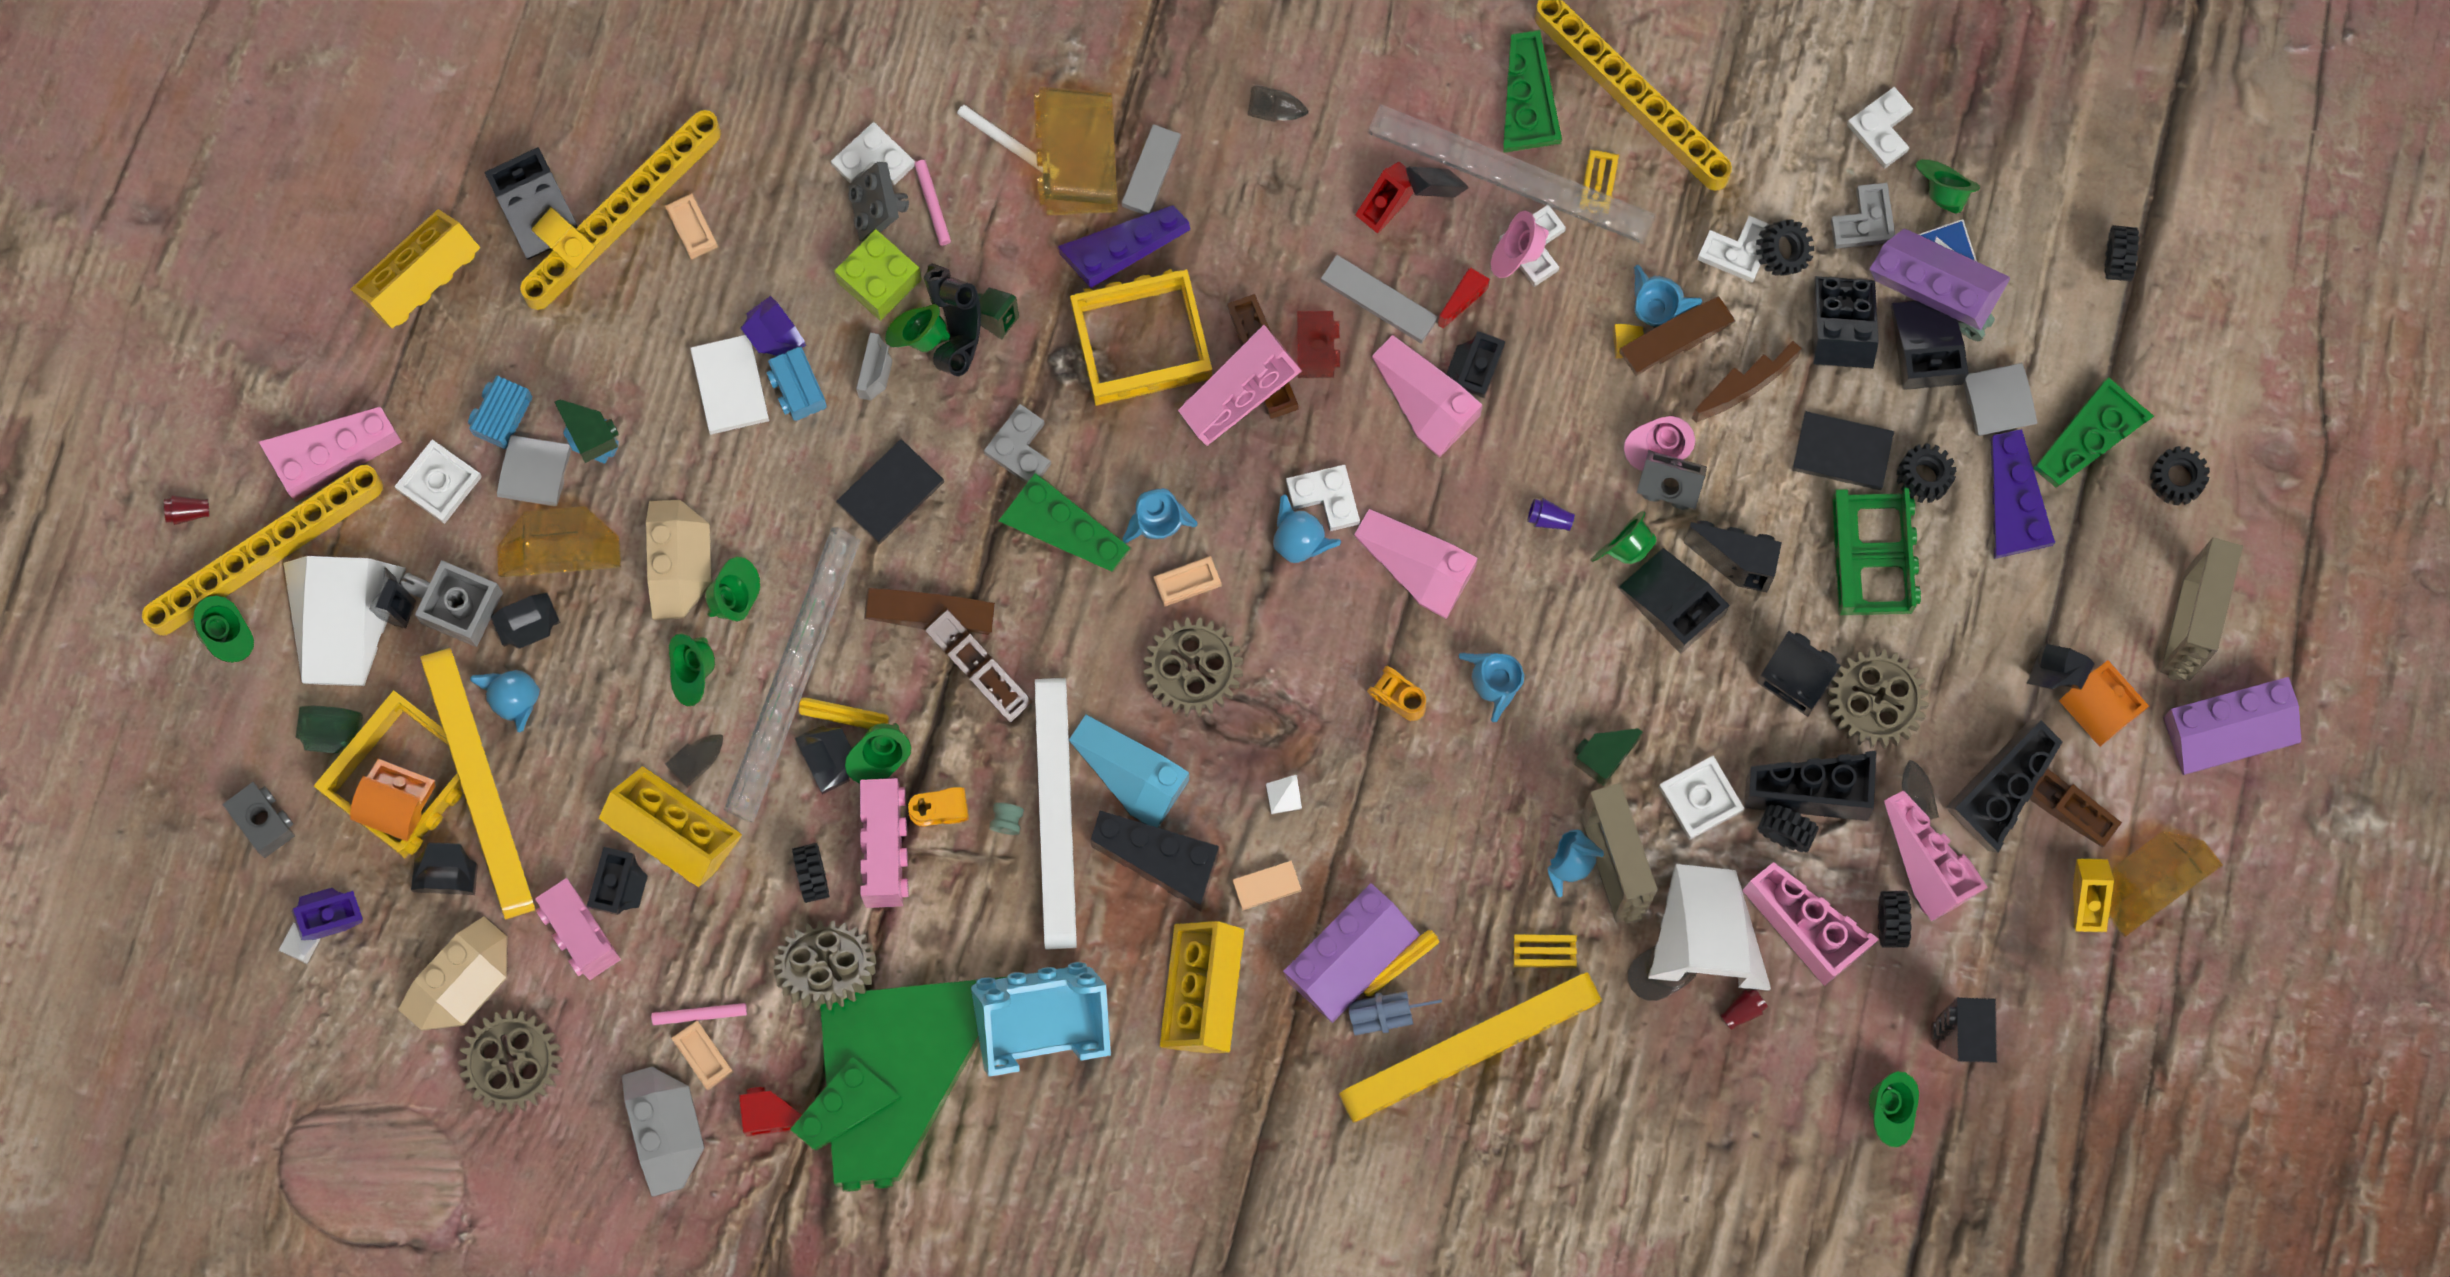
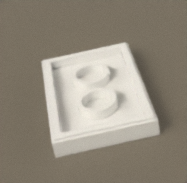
(729, 384)

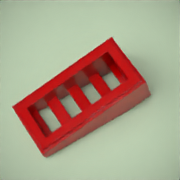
(1467, 292)

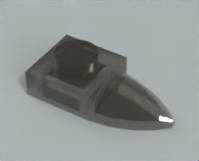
(1274, 105)
(695, 759)
(1919, 789)

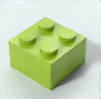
(878, 274)

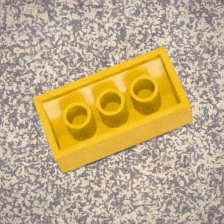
(416, 268)
(669, 826)
(1202, 987)

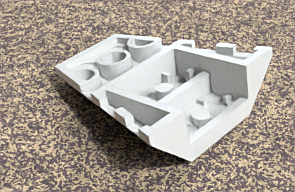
(332, 616)
(1708, 929)

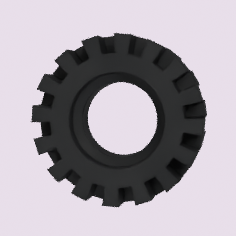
(1799, 247)
(2121, 253)
(1932, 459)
(2192, 463)
(1788, 828)
(810, 872)
(1894, 919)

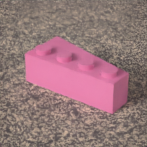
(1239, 386)
(329, 450)
(882, 843)
(1808, 923)

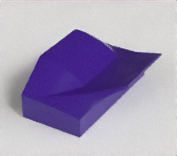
(771, 329)
(326, 913)

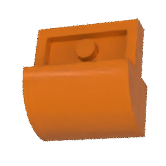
(2104, 703)
(391, 799)

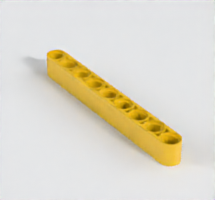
(1634, 105)
(625, 196)
(269, 535)
(477, 783)
(1470, 1047)

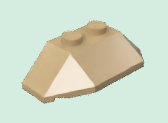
(676, 558)
(458, 978)

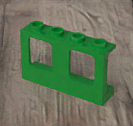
(1854, 555)

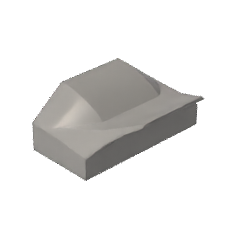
(874, 369)

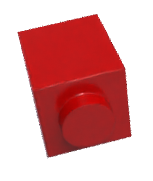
(1386, 197)
(765, 1113)

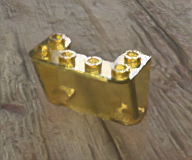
(1076, 151)

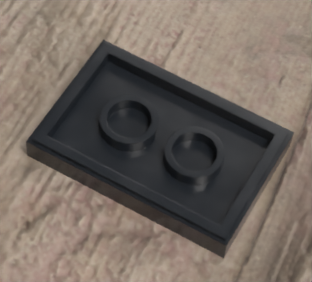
(1843, 450)
(890, 491)

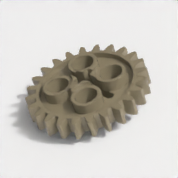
(1211, 646)
(1868, 723)
(807, 973)
(483, 1070)

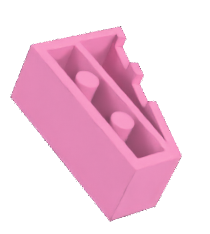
(576, 930)

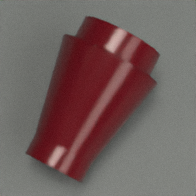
(185, 509)
(1745, 1008)

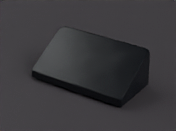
(1435, 182)

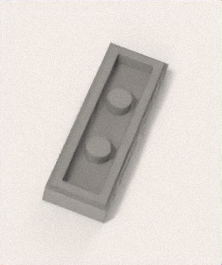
(1151, 170)

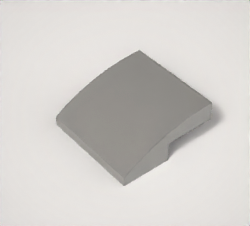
(2000, 399)
(533, 470)

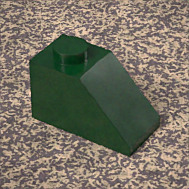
(998, 311)
(588, 429)
(1605, 752)

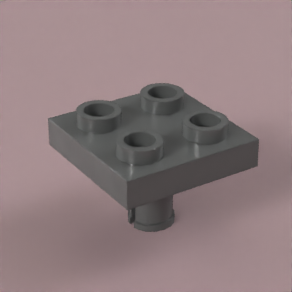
(875, 201)

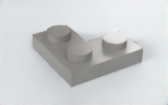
(1872, 225)
(1011, 446)

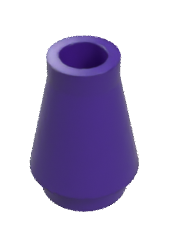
(1548, 515)

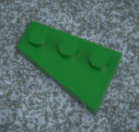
(845, 1102)

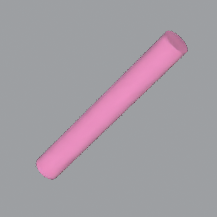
(932, 202)
(699, 1014)

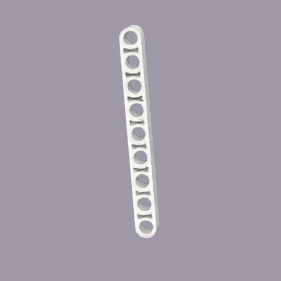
(1055, 813)

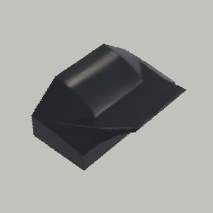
(1476, 363)
(393, 602)
(526, 621)
(2060, 667)
(826, 756)
(444, 870)
(617, 882)

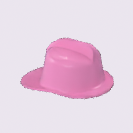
(1519, 245)
(1663, 435)

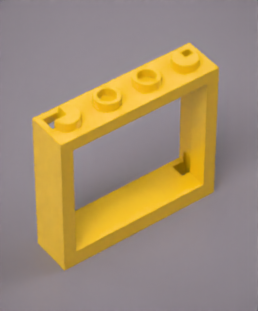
(1153, 381)
(358, 750)

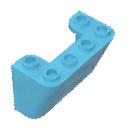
(1041, 1016)

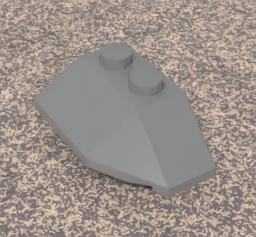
(662, 1128)

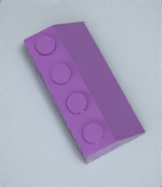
(1939, 277)
(2234, 725)
(1351, 953)

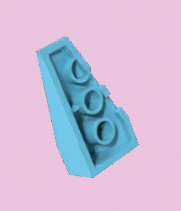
(1135, 774)

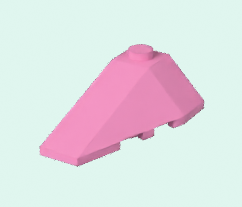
(1429, 398)
(1420, 562)
(1934, 870)

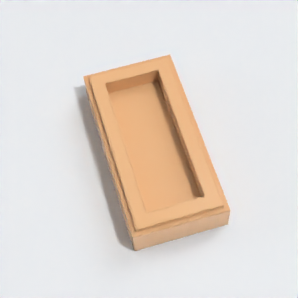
(691, 226)
(1187, 581)
(1266, 885)
(702, 1055)

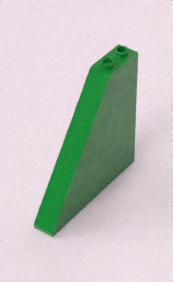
(918, 1047)

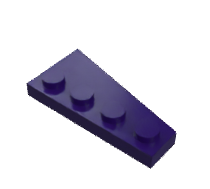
(1119, 246)
(2019, 509)

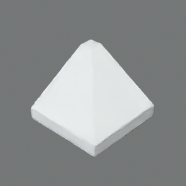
(1284, 795)
(296, 948)

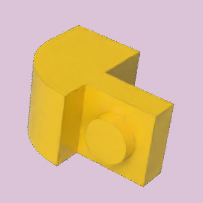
(563, 238)

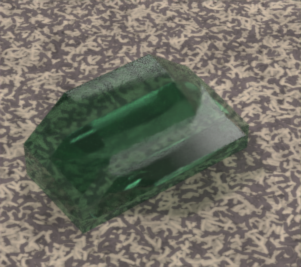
(327, 728)

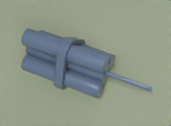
(1382, 1013)

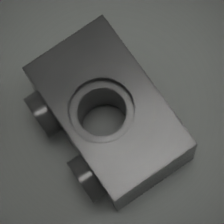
(1661, 466)
(244, 809)

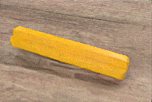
(841, 713)
(1411, 954)

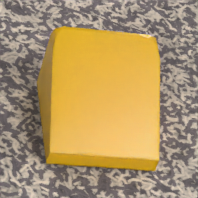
(1625, 334)

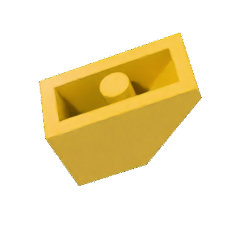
(2092, 895)

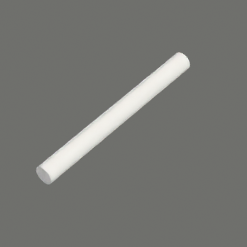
(999, 135)

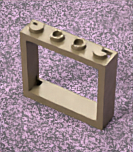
(2201, 609)
(1624, 863)

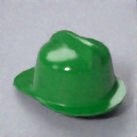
(1946, 186)
(918, 328)
(1631, 543)
(733, 590)
(223, 629)
(689, 666)
(878, 753)
(1894, 1108)

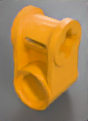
(1394, 690)
(943, 807)

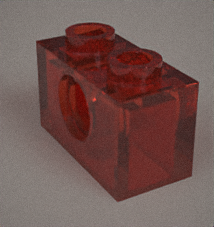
(1317, 326)

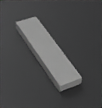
(1379, 299)

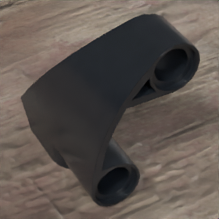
(962, 315)

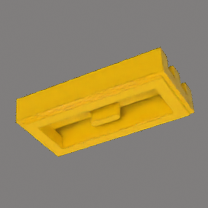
(1603, 157)
(1543, 963)

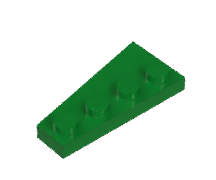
(1530, 102)
(2094, 430)
(1057, 520)

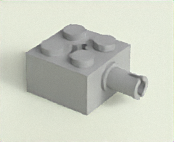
(454, 586)

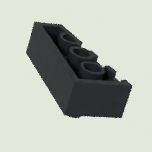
(1817, 787)
(2000, 790)
(1160, 856)
(1967, 1030)

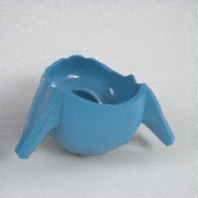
(1659, 299)
(1157, 516)
(1299, 534)
(1495, 678)
(509, 695)
(1573, 859)

